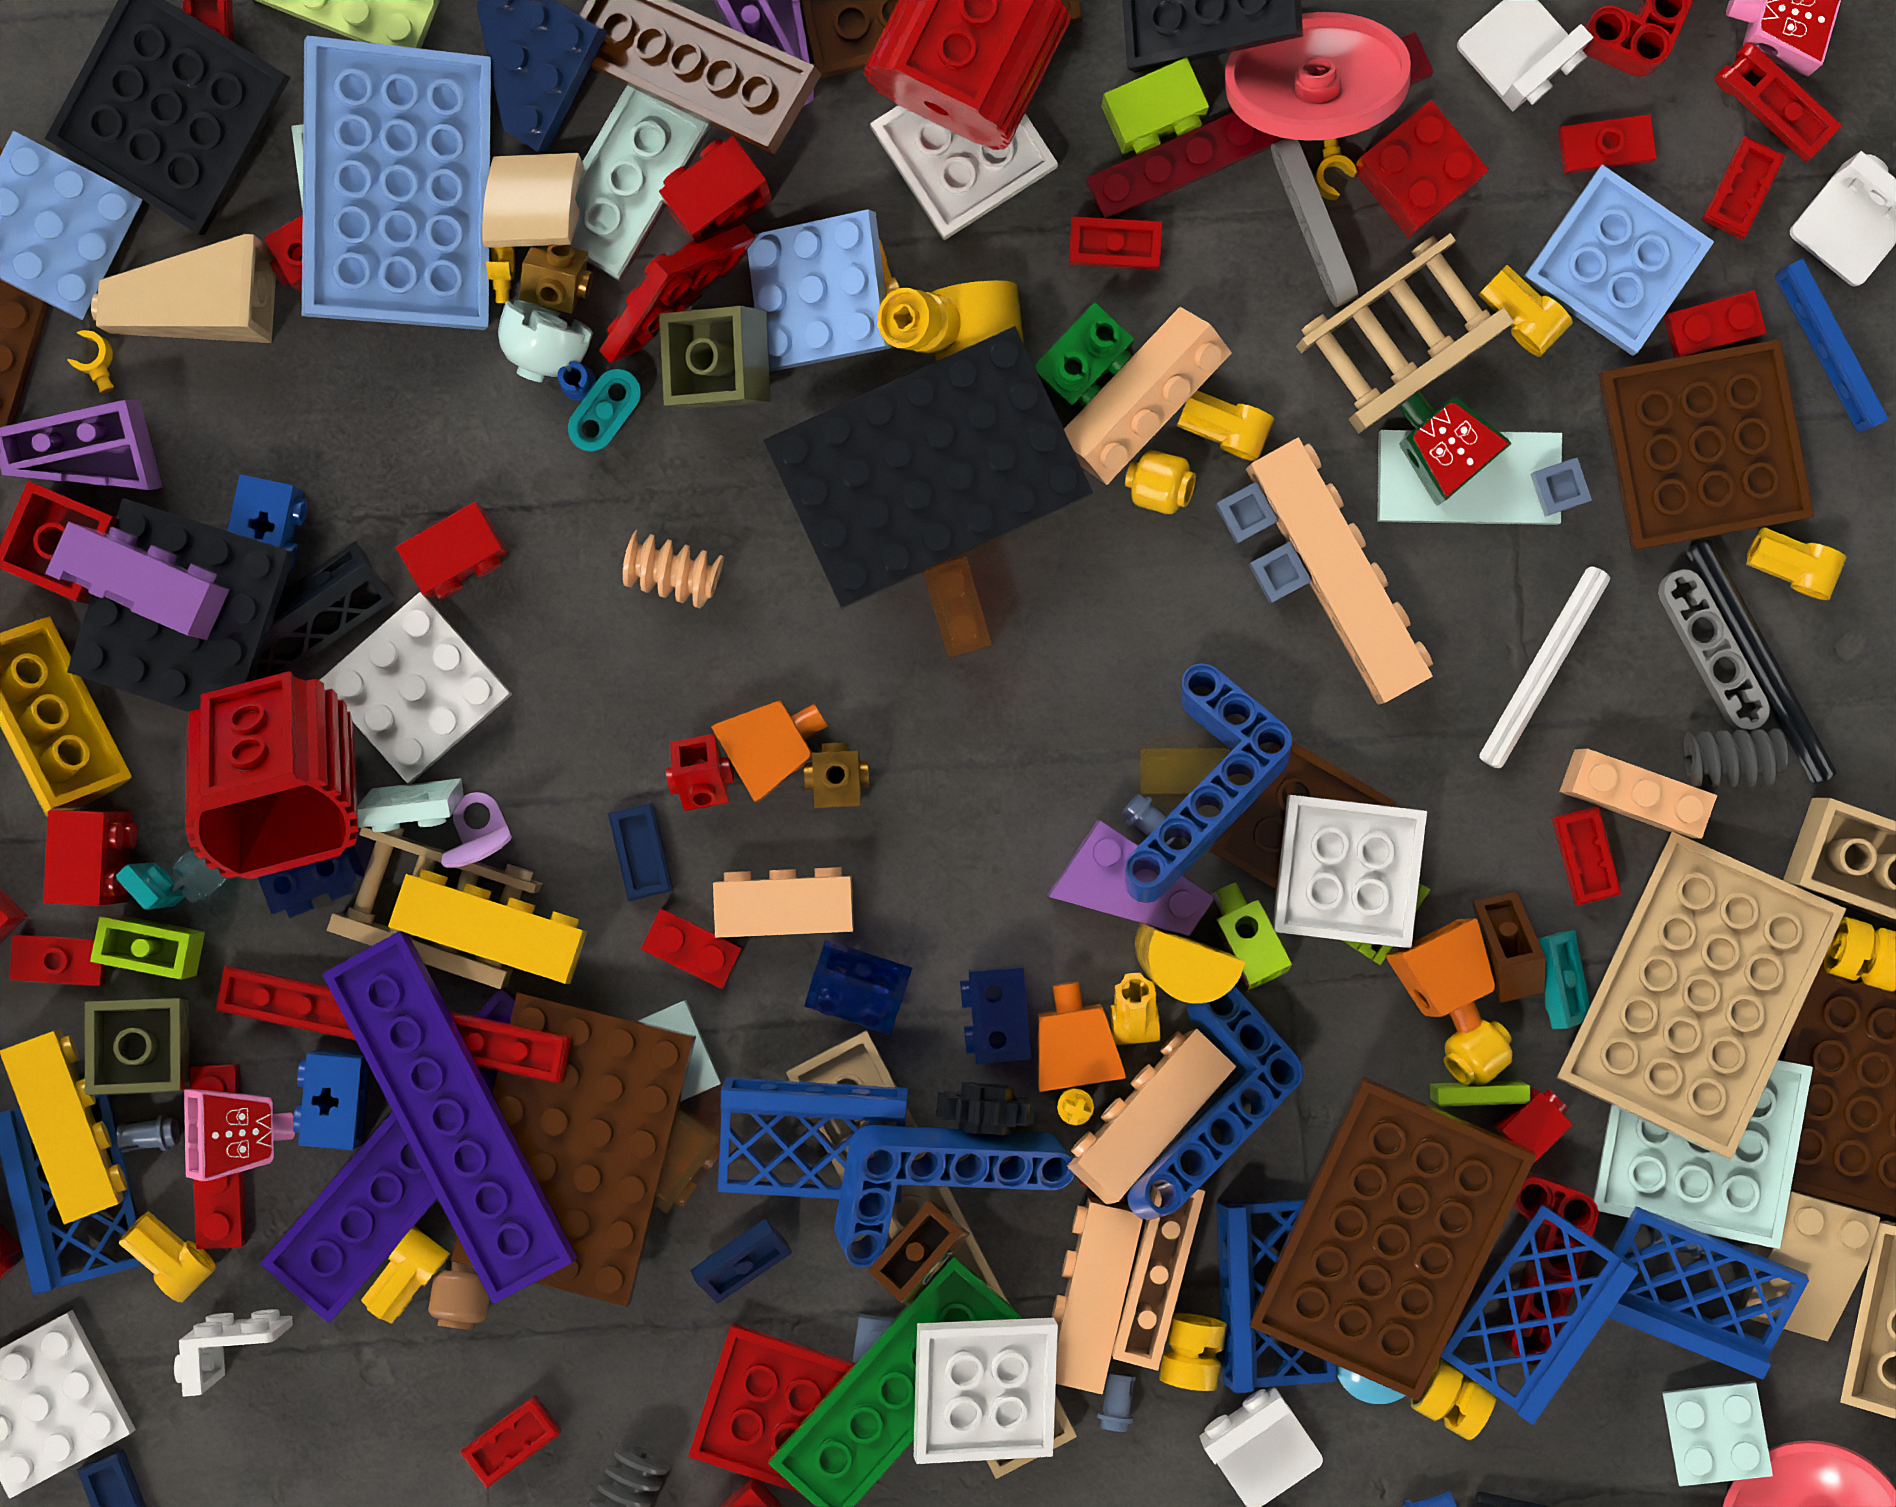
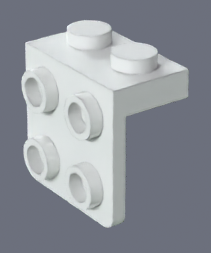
(1521, 50)
(1851, 219)
(202, 1350)
(1261, 1447)

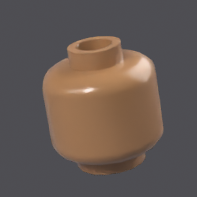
(458, 1297)

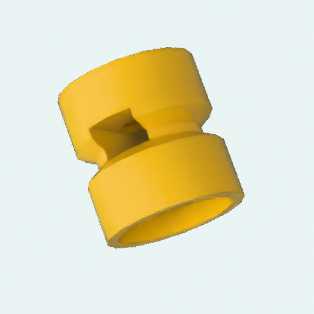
(918, 321)
(1863, 953)
(1193, 1351)
(1456, 1399)

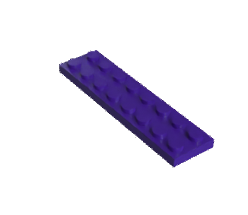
(449, 1116)
(362, 1211)

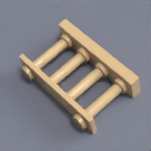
(1443, 351)
(359, 923)

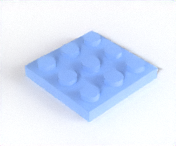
(58, 225)
(1618, 260)
(819, 289)

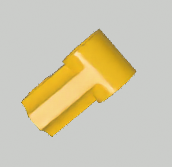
(1536, 318)
(1236, 428)
(1808, 567)
(1134, 1011)
(175, 1263)
(410, 1267)

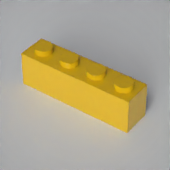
(488, 928)
(63, 1125)

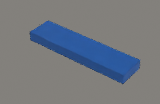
(1830, 346)

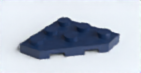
(536, 63)

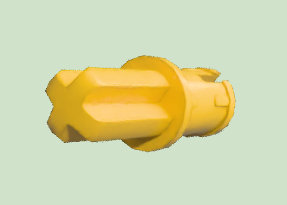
(1075, 1106)

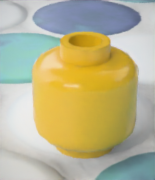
(1160, 482)
(1478, 1054)

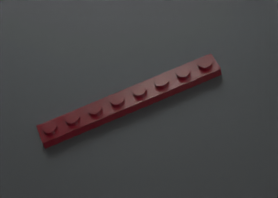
(1198, 154)

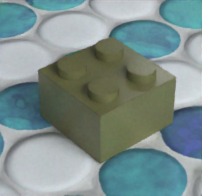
(715, 357)
(136, 1046)

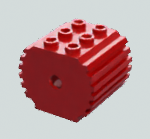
(967, 62)
(270, 776)

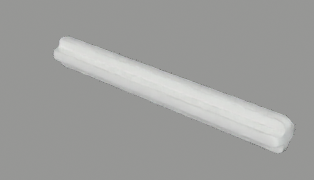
(1544, 667)

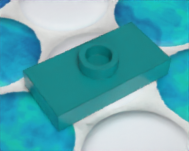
(149, 885)

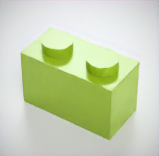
(1155, 107)
(147, 946)

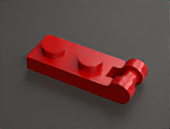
(1778, 102)

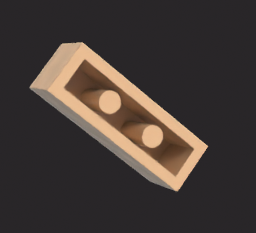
(1638, 793)
(783, 903)

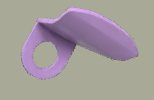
(477, 842)

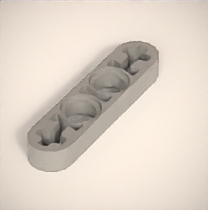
(1314, 221)
(1706, 654)

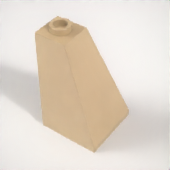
(200, 294)

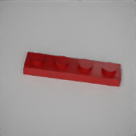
(220, 1201)

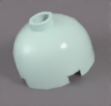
(540, 340)

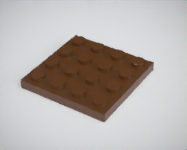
(1705, 445)

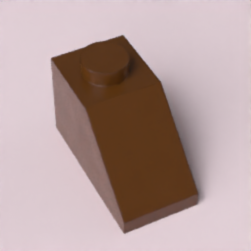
(1511, 947)

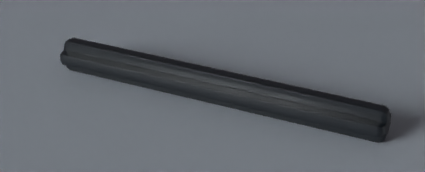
(1762, 662)

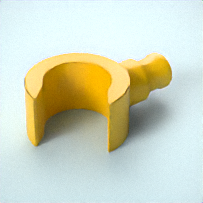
(1332, 158)
(501, 271)
(98, 368)

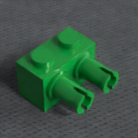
(1084, 357)

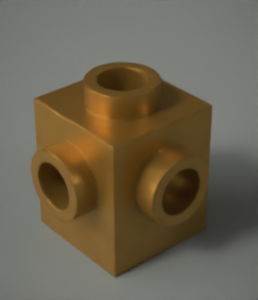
(555, 277)
(841, 794)

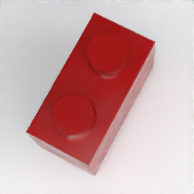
(453, 551)

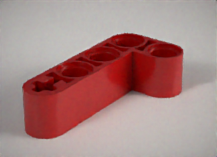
(1630, 29)
(1555, 1196)

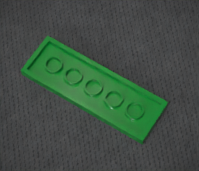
(872, 1408)

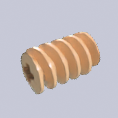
(670, 570)

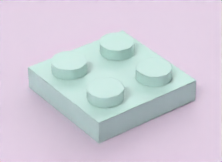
(421, 802)
(1717, 1433)

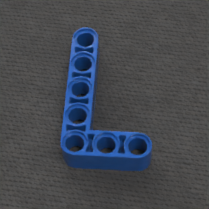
(1216, 788)
(1226, 1111)
(936, 1168)

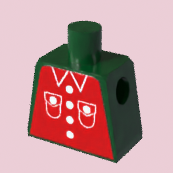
(1448, 444)

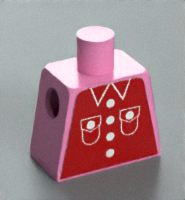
(1788, 30)
(230, 1132)

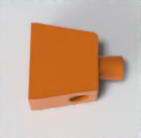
(769, 744)
(1447, 972)
(1075, 1043)

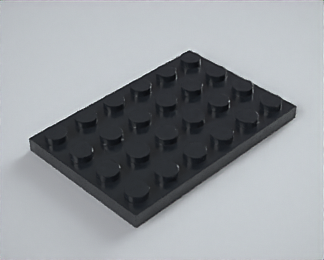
(928, 467)

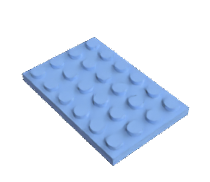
(395, 184)

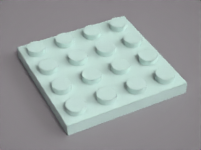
(1700, 1189)

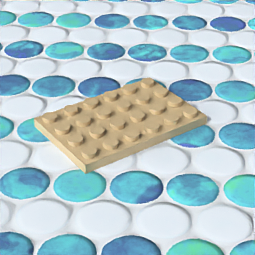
(1701, 995)

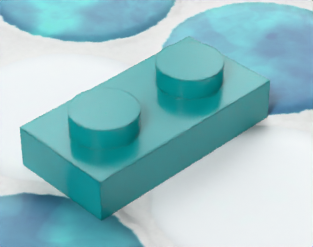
(1564, 980)

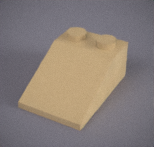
(1831, 1247)

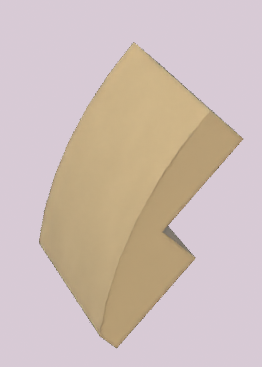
(531, 200)

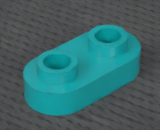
(604, 410)

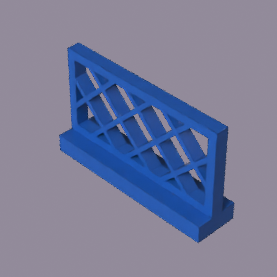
(802, 1101)
(32, 1210)
(1238, 1300)
(1690, 1329)
(1573, 1337)

